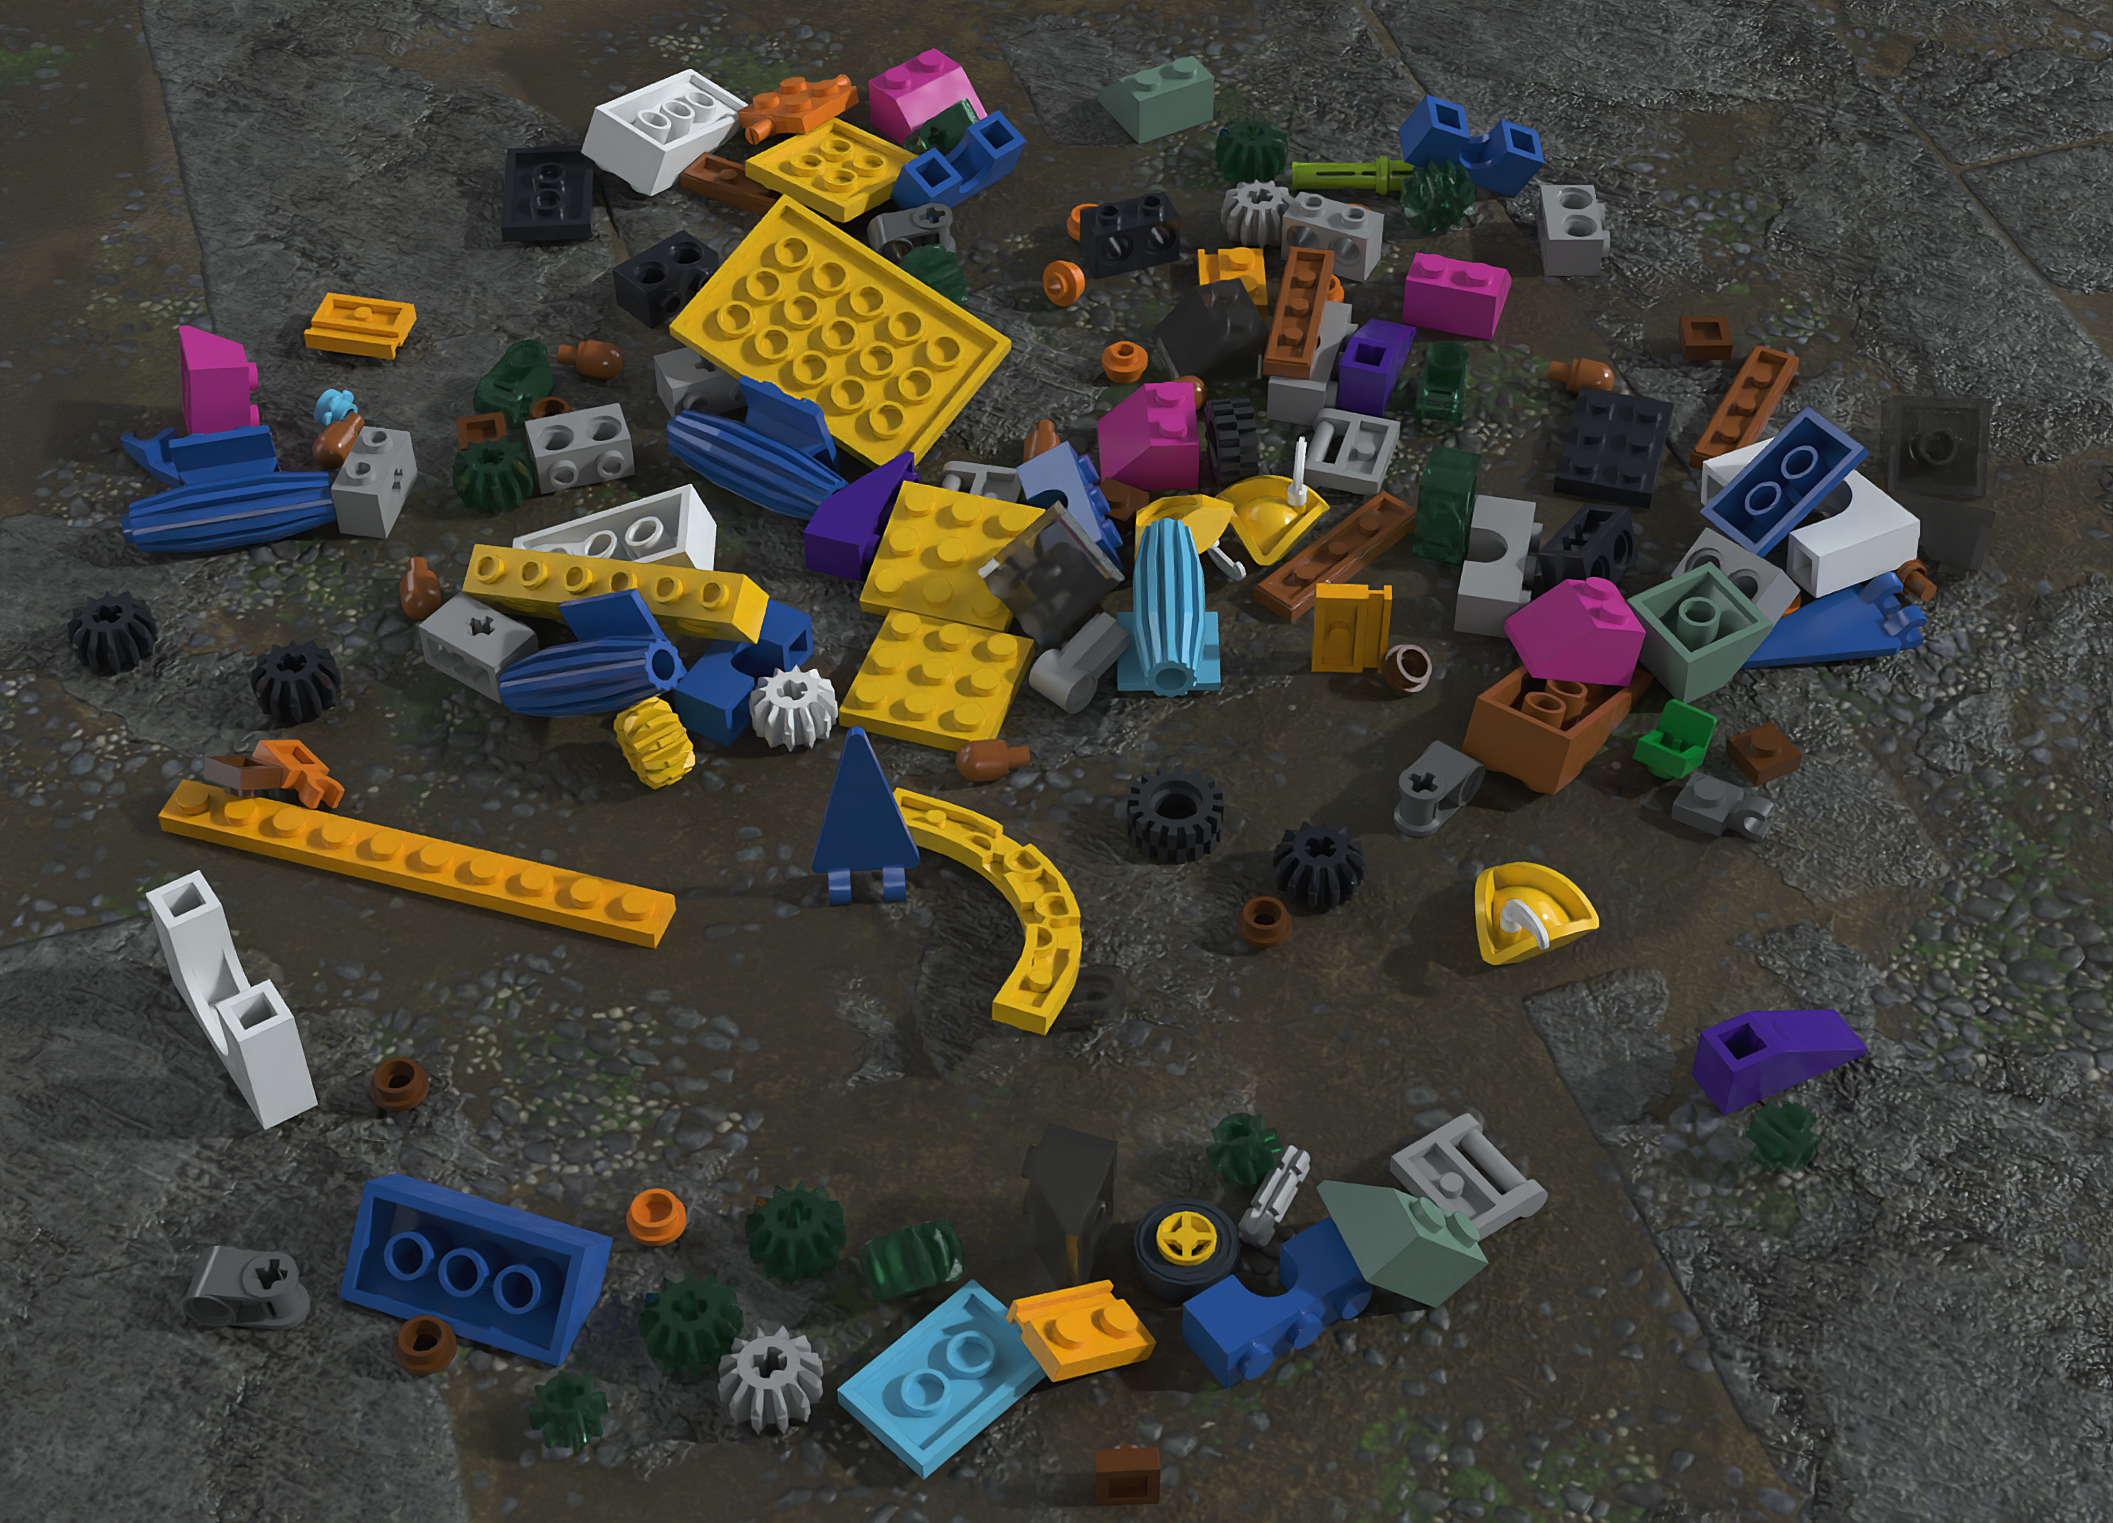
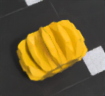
(654, 742)

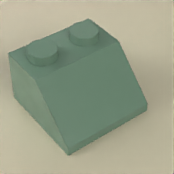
(1161, 99)
(1697, 631)
(1404, 1240)

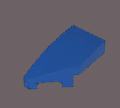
(154, 455)

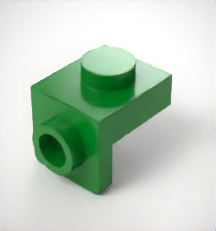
(1677, 742)

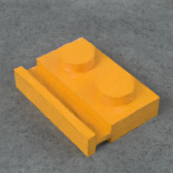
(1237, 263)
(360, 325)
(1350, 627)
(1080, 1330)

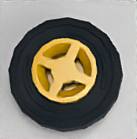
(1207, 1246)

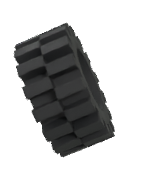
(1231, 440)
(1175, 836)

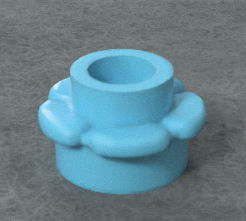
(334, 406)

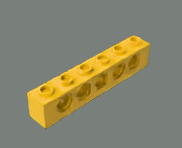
(678, 597)

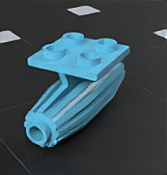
(1169, 630)

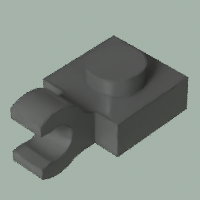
(1715, 805)

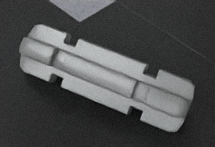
(1274, 1197)

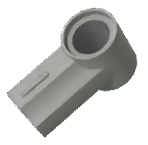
(1073, 673)

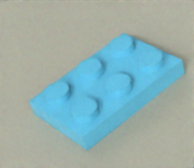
(943, 1380)

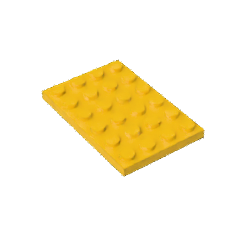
(843, 331)

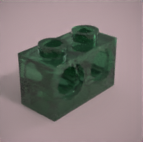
(1446, 505)

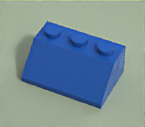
(1783, 483)

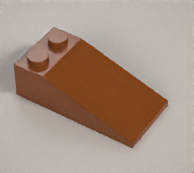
(1547, 726)

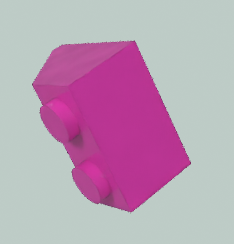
(917, 92)
(1455, 295)
(215, 383)
(1152, 438)
(1578, 634)

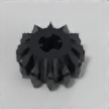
(112, 632)
(296, 681)
(1318, 865)

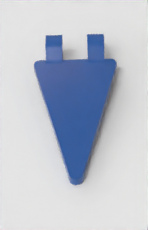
(1844, 627)
(862, 826)

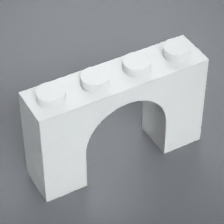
(1860, 541)
(243, 1023)

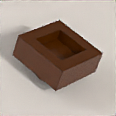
(1705, 338)
(478, 427)
(1123, 503)
(1763, 753)
(242, 774)
(1127, 1475)

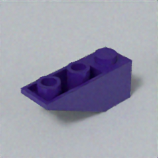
(1372, 366)
(852, 521)
(1769, 1053)

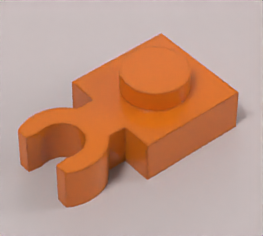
(301, 771)

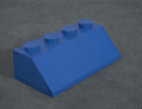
(474, 1266)

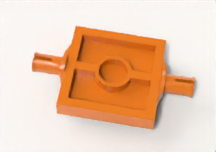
(796, 107)

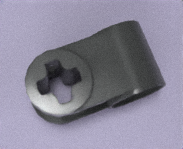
(901, 231)
(1436, 789)
(239, 1285)

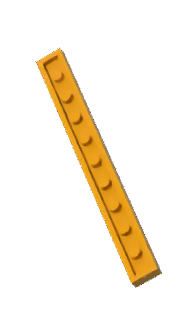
(420, 863)

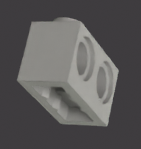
(1336, 227)
(1571, 230)
(580, 448)
(1747, 571)

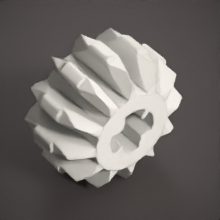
(793, 708)

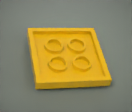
(832, 169)
(934, 554)
(936, 681)

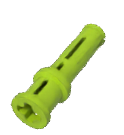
(1350, 175)

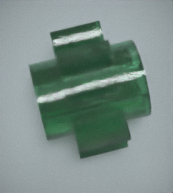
(1783, 1137)
(1244, 1148)
(568, 1410)

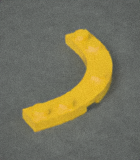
(1033, 888)

